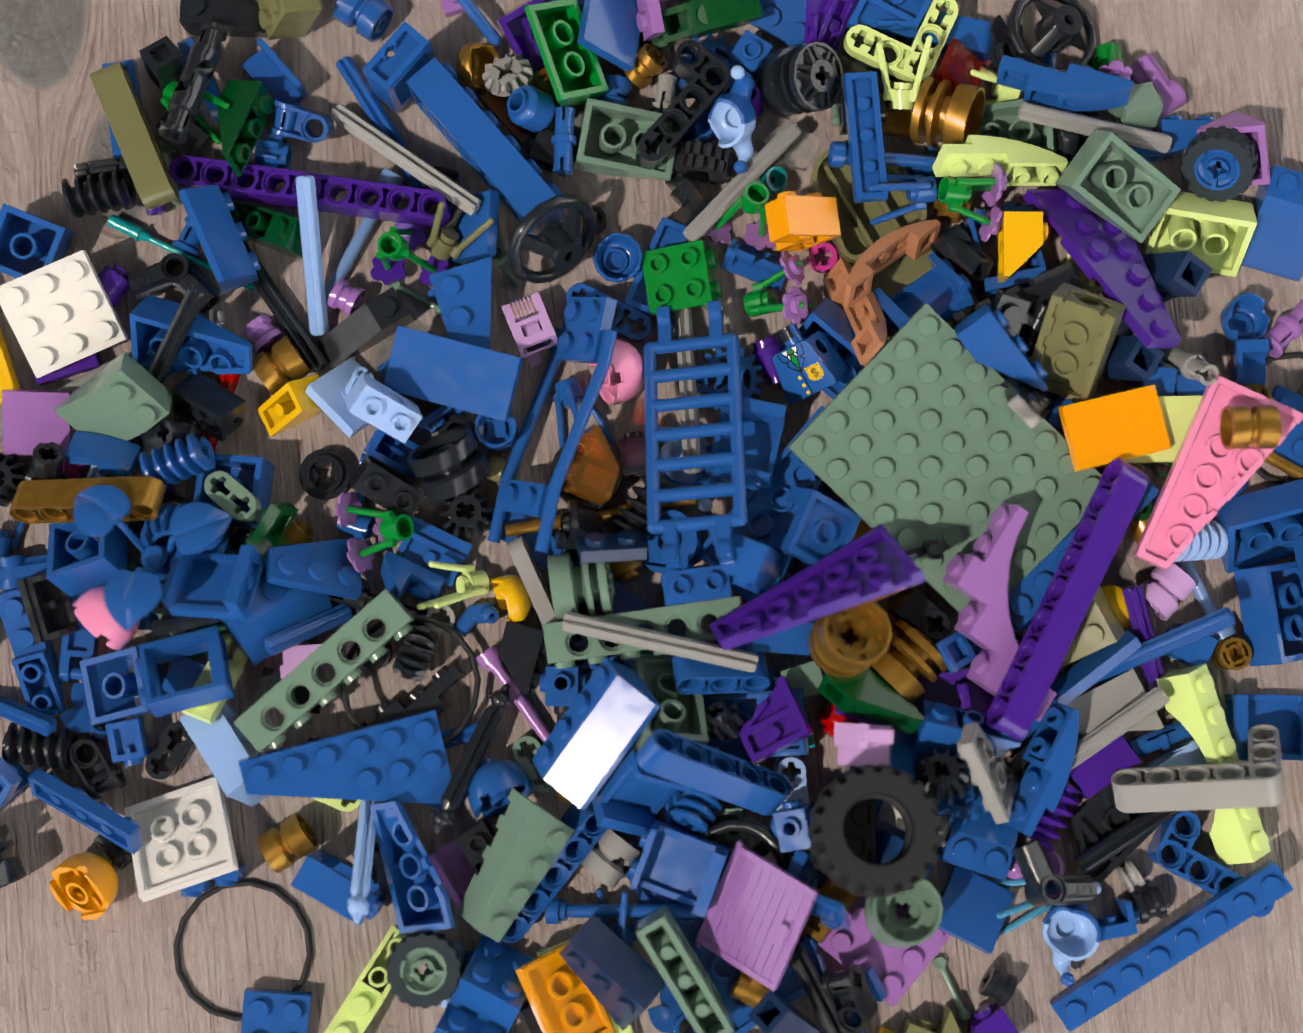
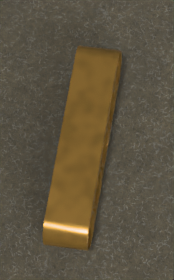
(55, 499)

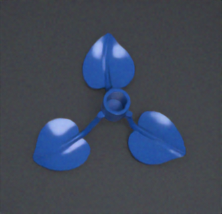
(136, 594)

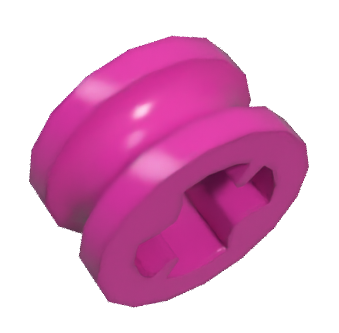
(814, 253)

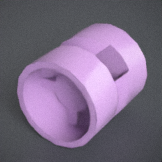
(1166, 589)

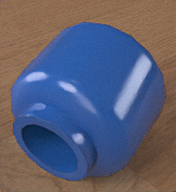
(531, 108)

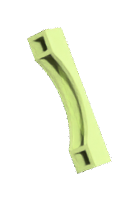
(1194, 703)

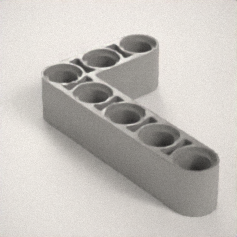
(1207, 785)

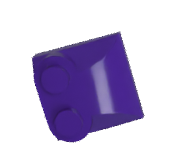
(519, 34)

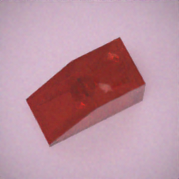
(957, 64)

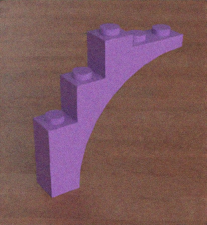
(984, 582)

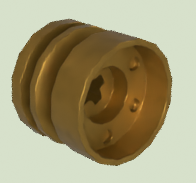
(946, 113)
(863, 628)
(908, 661)

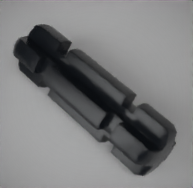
(99, 166)

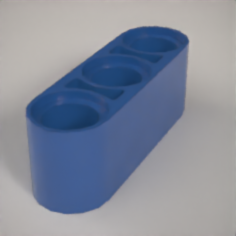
(707, 678)

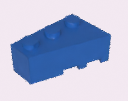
(465, 301)

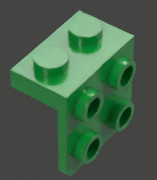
(681, 276)

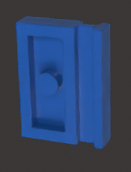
(434, 544)

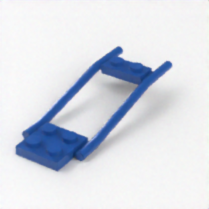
(582, 339)

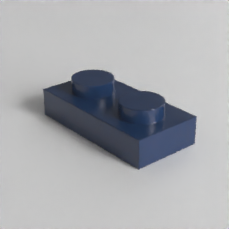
(611, 547)

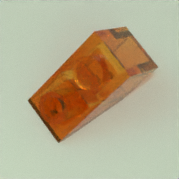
(593, 468)

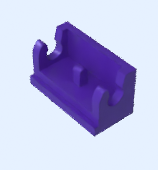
(1097, 770)

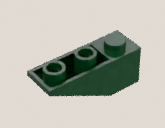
(243, 121)
(269, 228)
(871, 700)

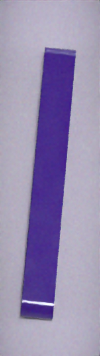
(327, 189)
(1067, 599)

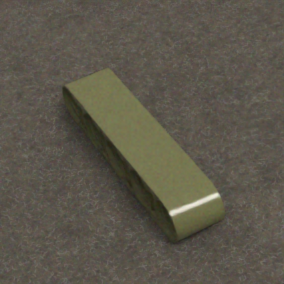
(134, 136)

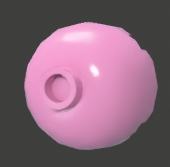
(624, 375)
(98, 621)

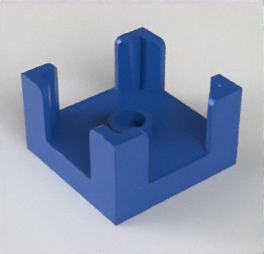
(817, 527)

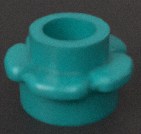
(779, 178)

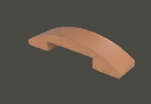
(909, 240)
(864, 316)

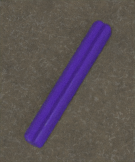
(1143, 630)

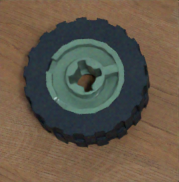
(441, 959)

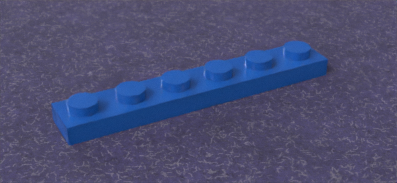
(1028, 593)

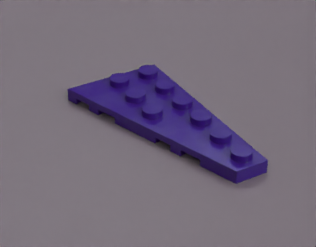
(1112, 260)
(845, 578)

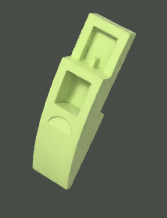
(1021, 161)
(368, 991)

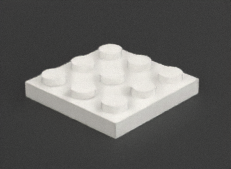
(60, 314)
(183, 839)

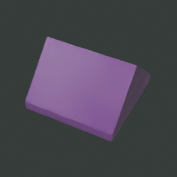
(1257, 133)

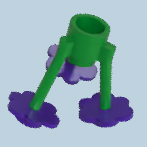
(395, 246)

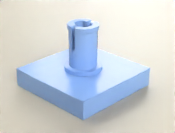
(331, 391)

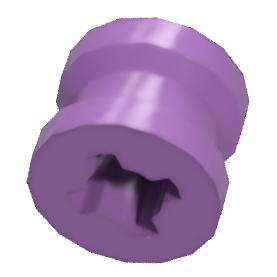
(346, 297)
(262, 333)

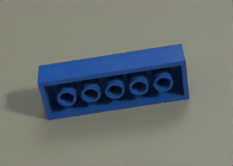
(481, 141)

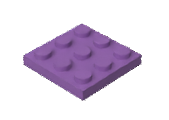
(894, 966)

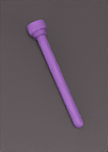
(493, 662)

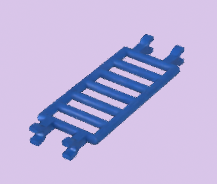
(734, 428)

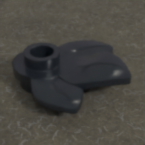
(1000, 39)

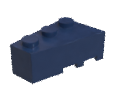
(612, 971)

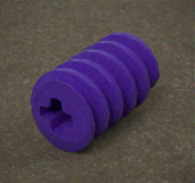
(1050, 820)

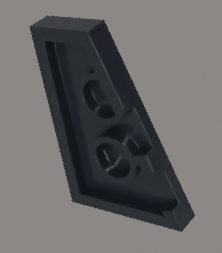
(860, 831)

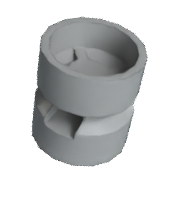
(611, 857)

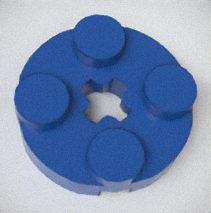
(688, 546)

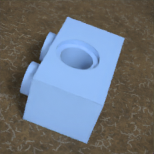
(383, 408)

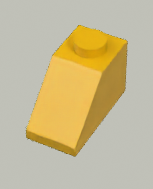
(1018, 240)
(288, 406)

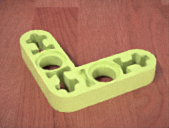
(904, 54)

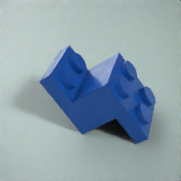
(487, 991)

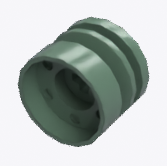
(580, 585)
(922, 915)

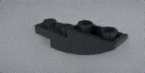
(421, 699)

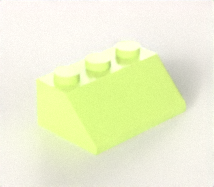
(1209, 230)

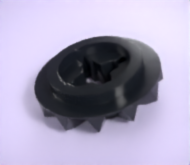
(310, 478)

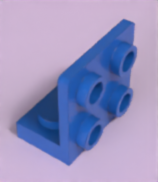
(829, 911)

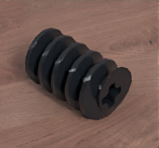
(100, 195)
(636, 517)
(37, 748)

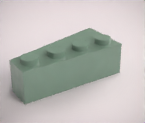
(513, 865)

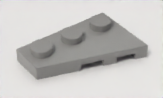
(987, 772)

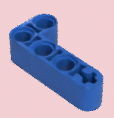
(1184, 856)

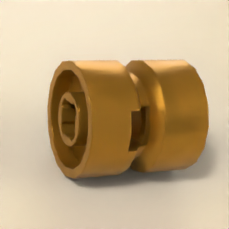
(279, 365)
(1252, 427)
(283, 845)

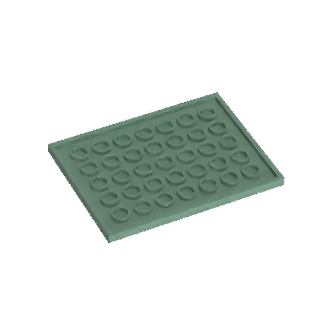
(937, 448)

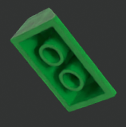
(570, 66)

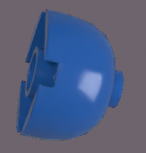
(493, 785)

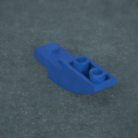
(1075, 90)
(1181, 133)
(33, 663)
(1050, 764)

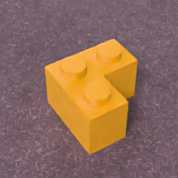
(802, 221)

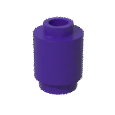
(114, 283)

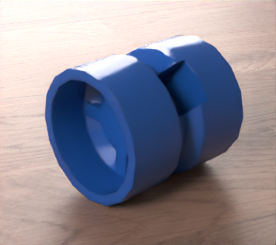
(369, 16)
(497, 434)

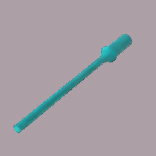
(141, 234)

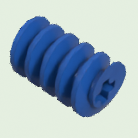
(179, 461)
(695, 809)

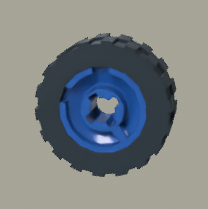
(1236, 157)

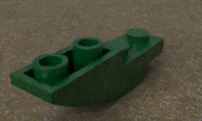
(703, 19)
(271, 529)

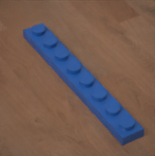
(1171, 945)

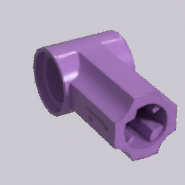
(1147, 70)

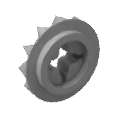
(504, 86)

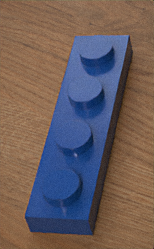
(864, 135)
(78, 806)

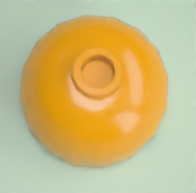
(85, 884)

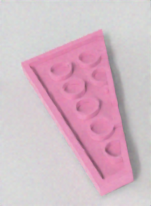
(1204, 473)

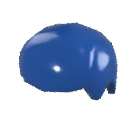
(617, 257)
(1244, 318)

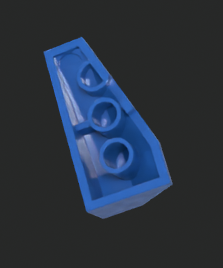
(204, 348)
(413, 882)

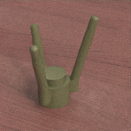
(445, 242)

